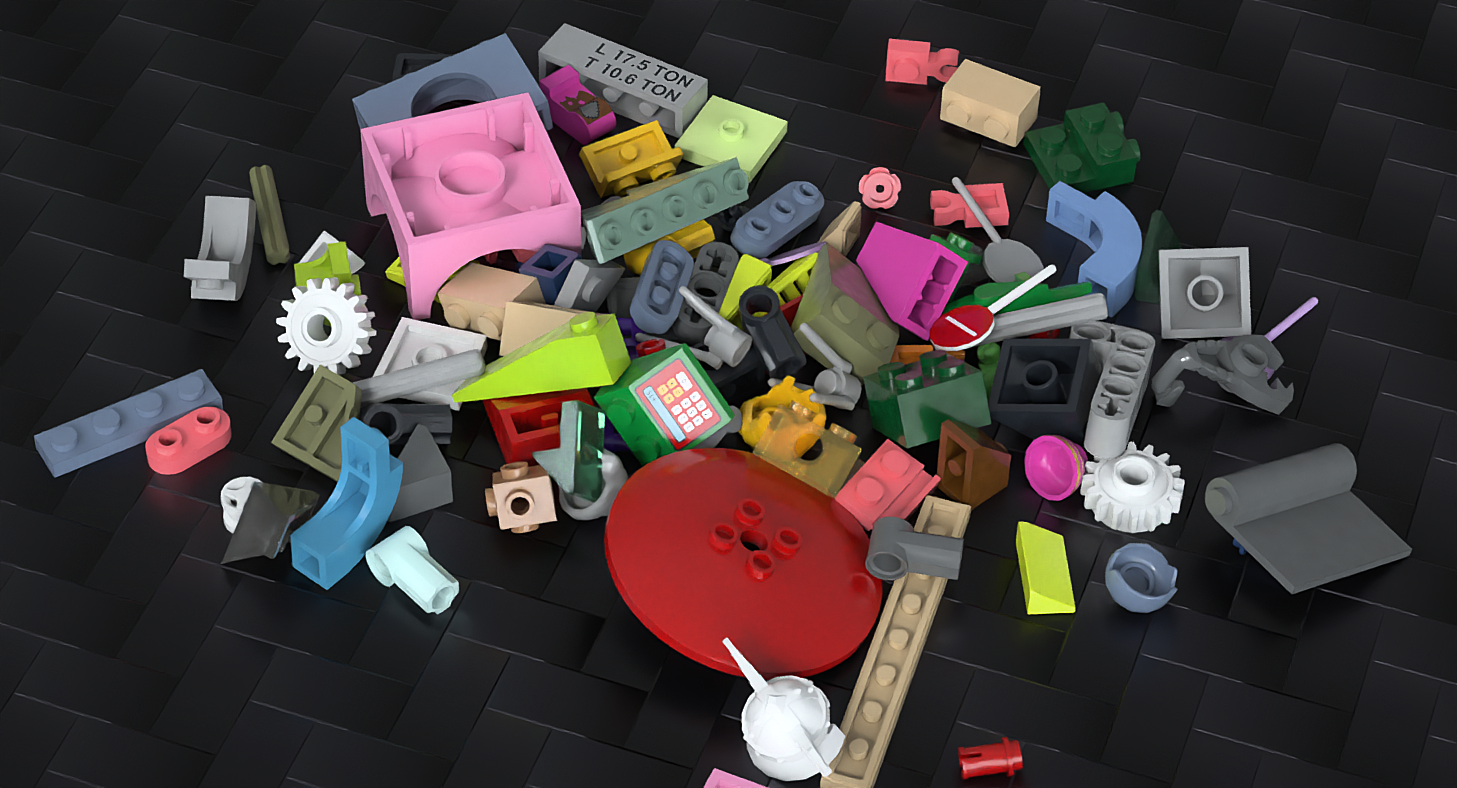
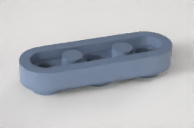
(777, 219)
(657, 293)

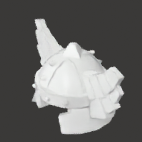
(787, 725)

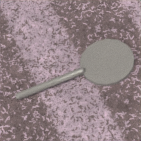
(1003, 256)

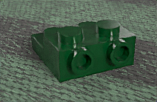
(1084, 150)

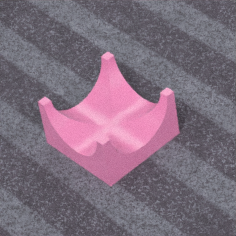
(467, 188)

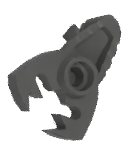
(1233, 364)

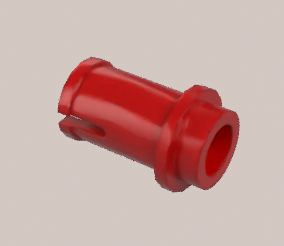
(990, 758)

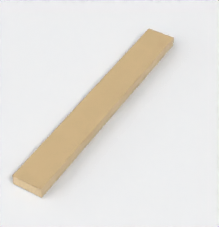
(892, 658)

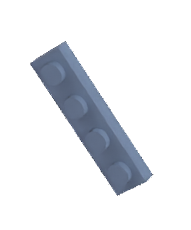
(124, 423)

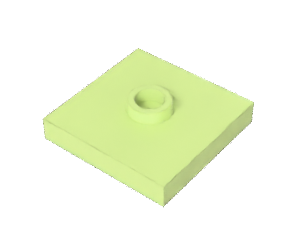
(731, 131)

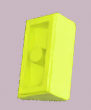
(1044, 570)

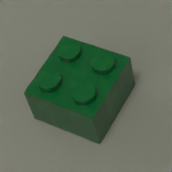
(917, 397)

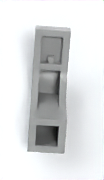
(224, 249)

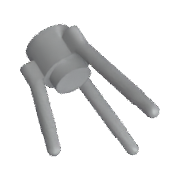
(724, 339)
(832, 385)

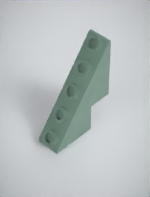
(662, 208)

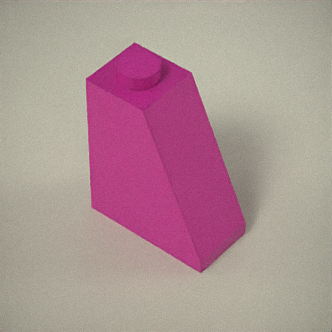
(910, 276)

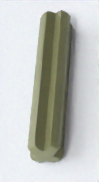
(269, 214)

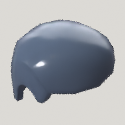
(1140, 578)

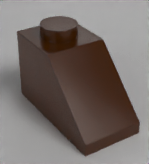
(970, 464)

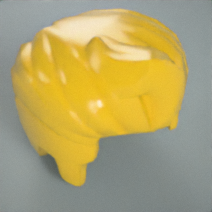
(758, 411)

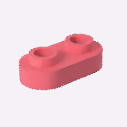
(188, 440)

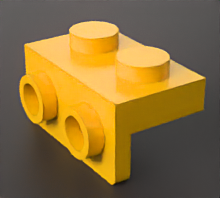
(630, 159)

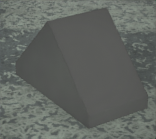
(425, 476)

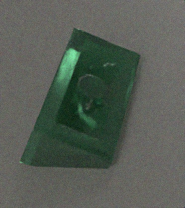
(1159, 237)

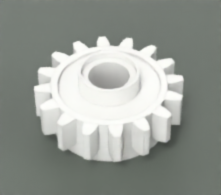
(305, 325)
(1132, 490)

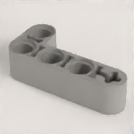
(1126, 366)

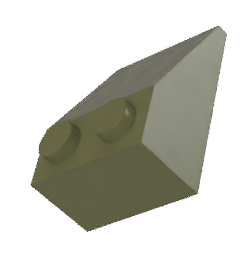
(845, 315)

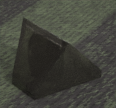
(269, 520)

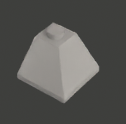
(1204, 293)

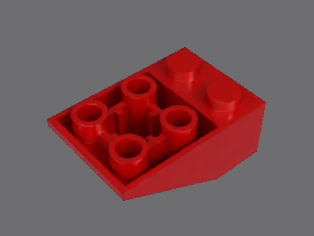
(530, 422)

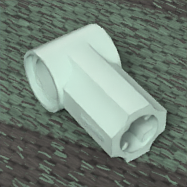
(407, 563)

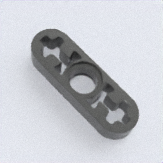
(703, 277)

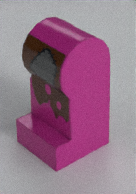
(576, 107)

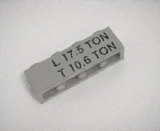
(627, 79)

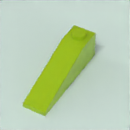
(572, 356)

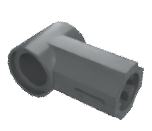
(900, 549)

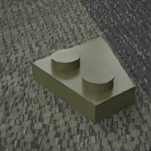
(314, 423)

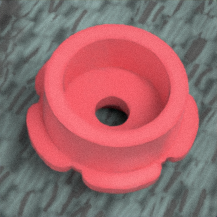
(868, 185)

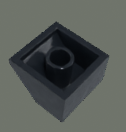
(1045, 386)

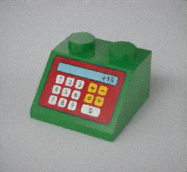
(664, 404)

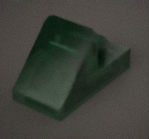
(578, 460)

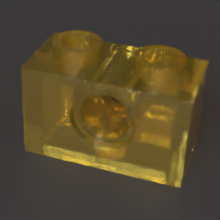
(824, 472)

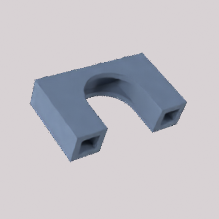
(477, 74)

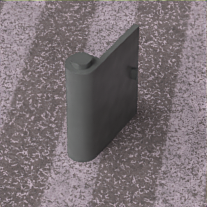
(1304, 518)

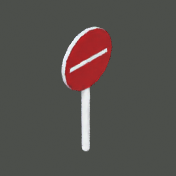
(973, 323)

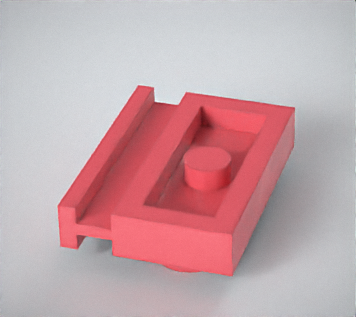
(887, 486)

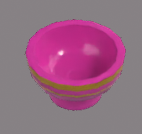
(1055, 466)

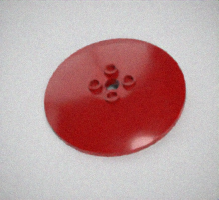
(693, 583)

